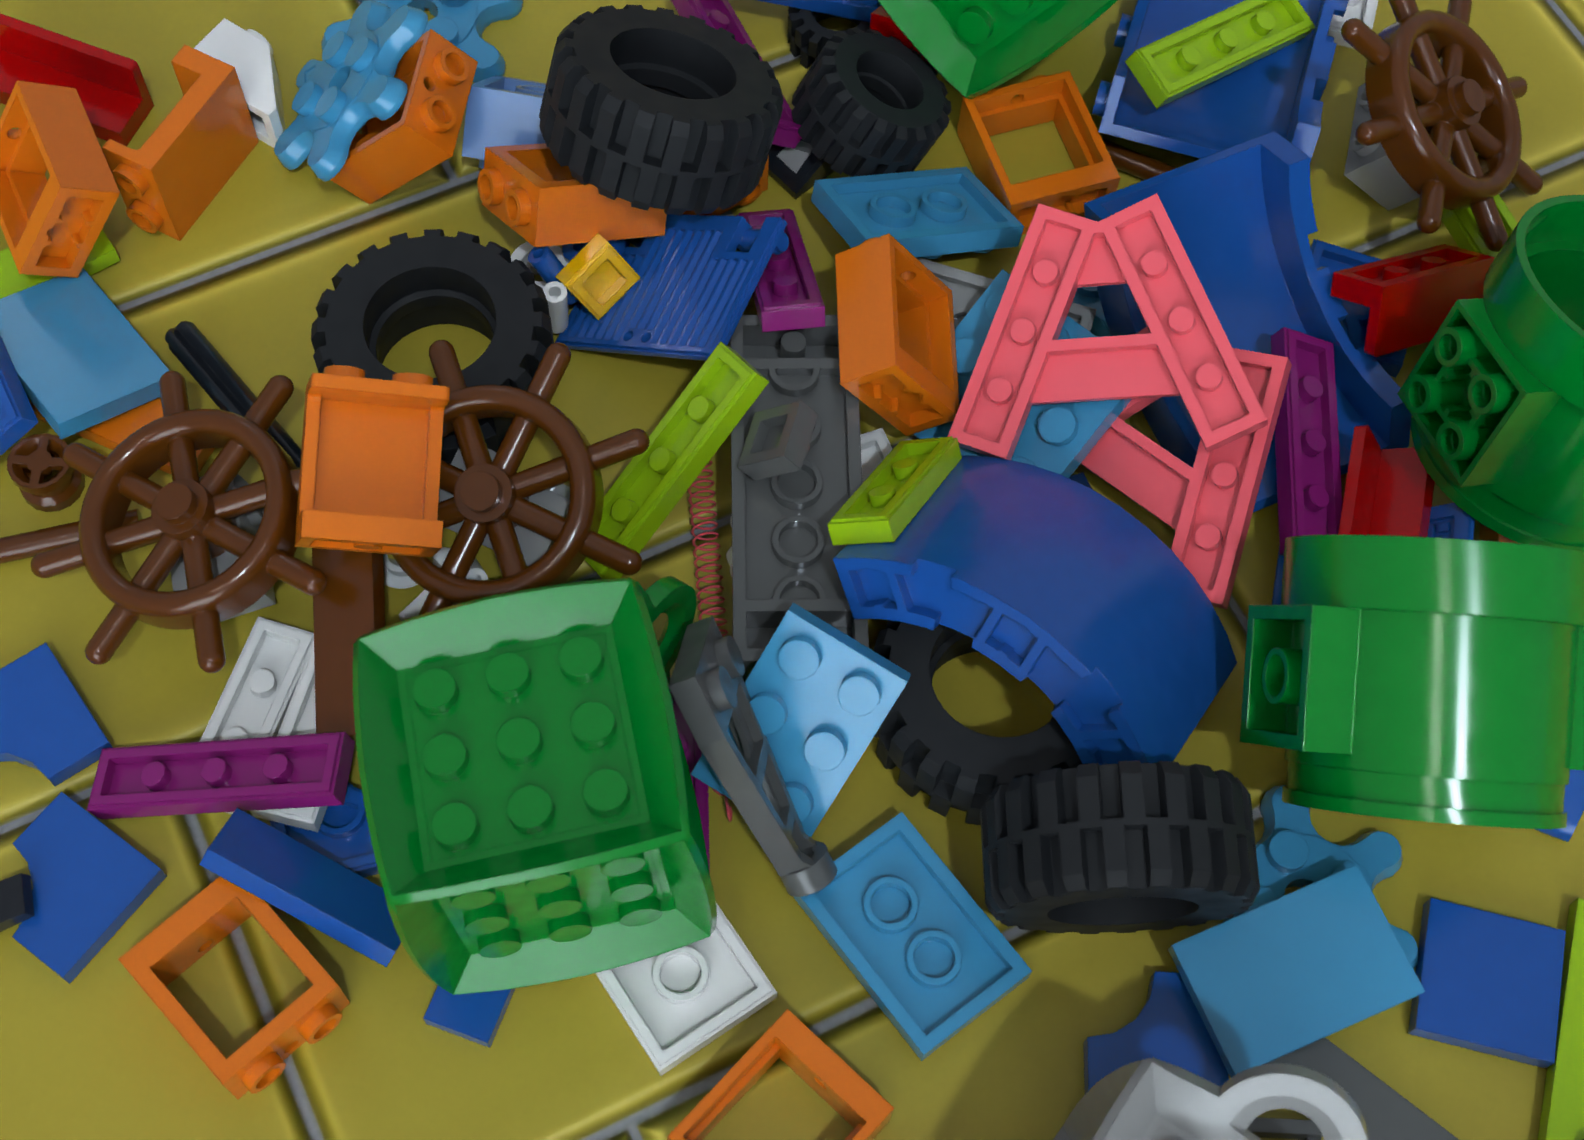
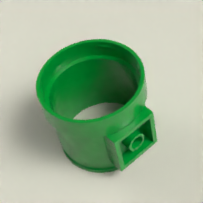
(1505, 386)
(1422, 678)

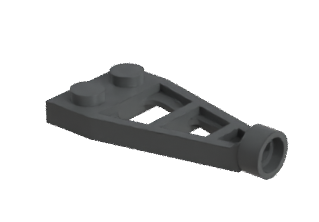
(711, 698)

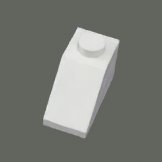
(256, 73)

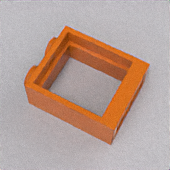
(1038, 102)
(422, 128)
(550, 206)
(60, 219)
(896, 335)
(193, 933)
(812, 1062)

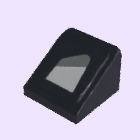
(796, 168)

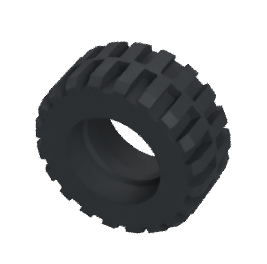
(659, 109)
(430, 284)
(937, 751)
(1119, 848)

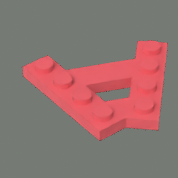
(1179, 357)
(1204, 503)

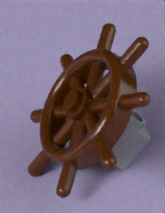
(1426, 113)
(520, 513)
(211, 531)

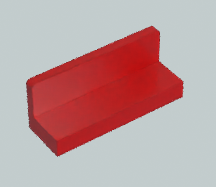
(106, 82)
(1411, 293)
(1385, 490)

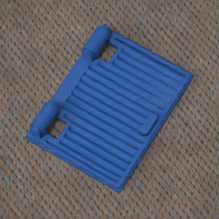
(687, 290)

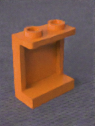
(189, 152)
(371, 463)

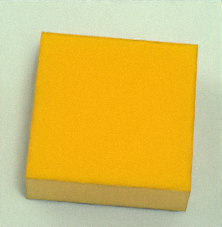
(598, 276)

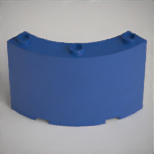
(1263, 97)
(1246, 235)
(1057, 594)

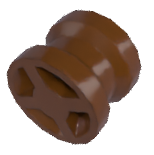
(33, 461)

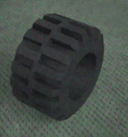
(870, 105)

